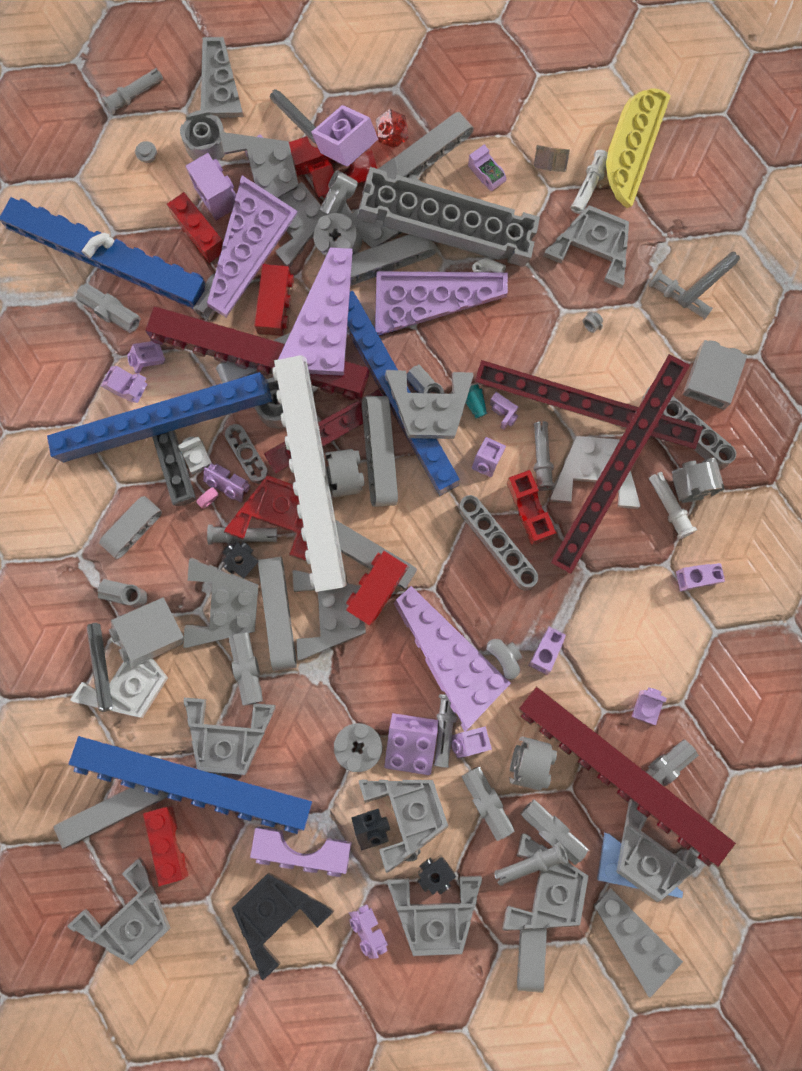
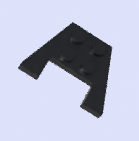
(267, 910)

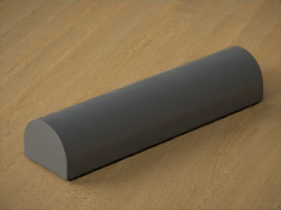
(174, 468)

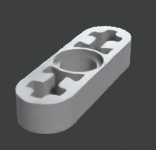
(244, 437)

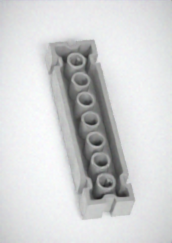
(448, 217)

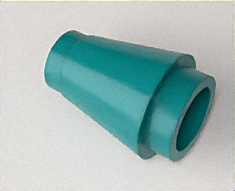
(476, 402)

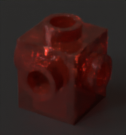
(392, 128)

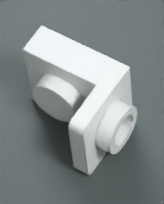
(195, 454)

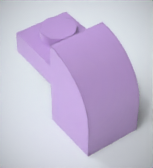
(124, 384)

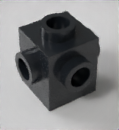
(242, 566)
(370, 829)
(440, 866)

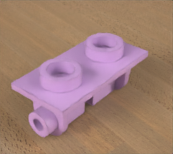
(217, 477)
(371, 941)

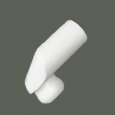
(95, 242)
(488, 265)

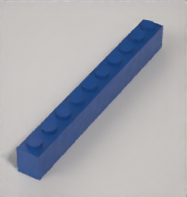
(118, 260)
(378, 361)
(160, 418)
(189, 783)

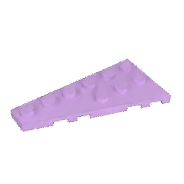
(251, 235)
(423, 296)
(323, 320)
(456, 665)

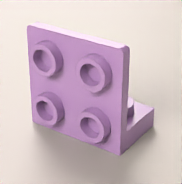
(411, 744)

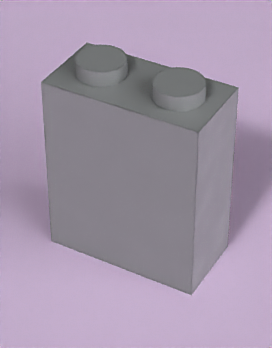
(715, 374)
(146, 632)

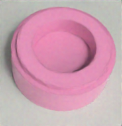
(207, 498)

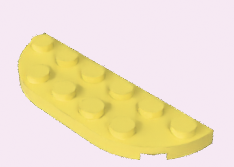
(634, 142)

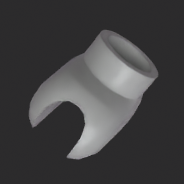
(507, 656)

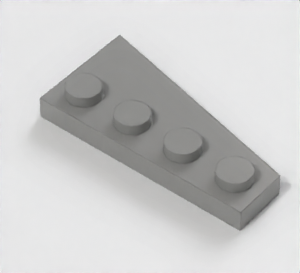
(217, 81)
(643, 949)

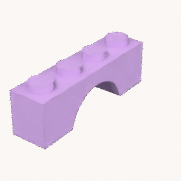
(271, 846)

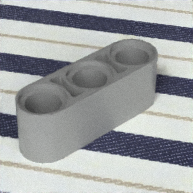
(130, 527)
(531, 960)

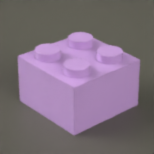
(345, 135)
(212, 186)

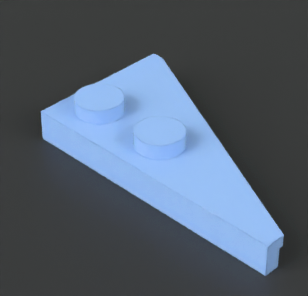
(609, 862)

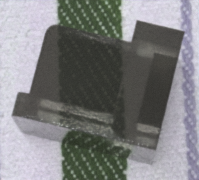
(551, 158)

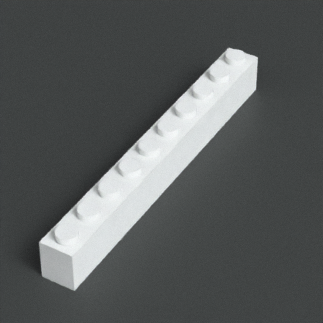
(310, 473)

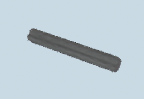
(293, 113)
(708, 279)
(99, 667)

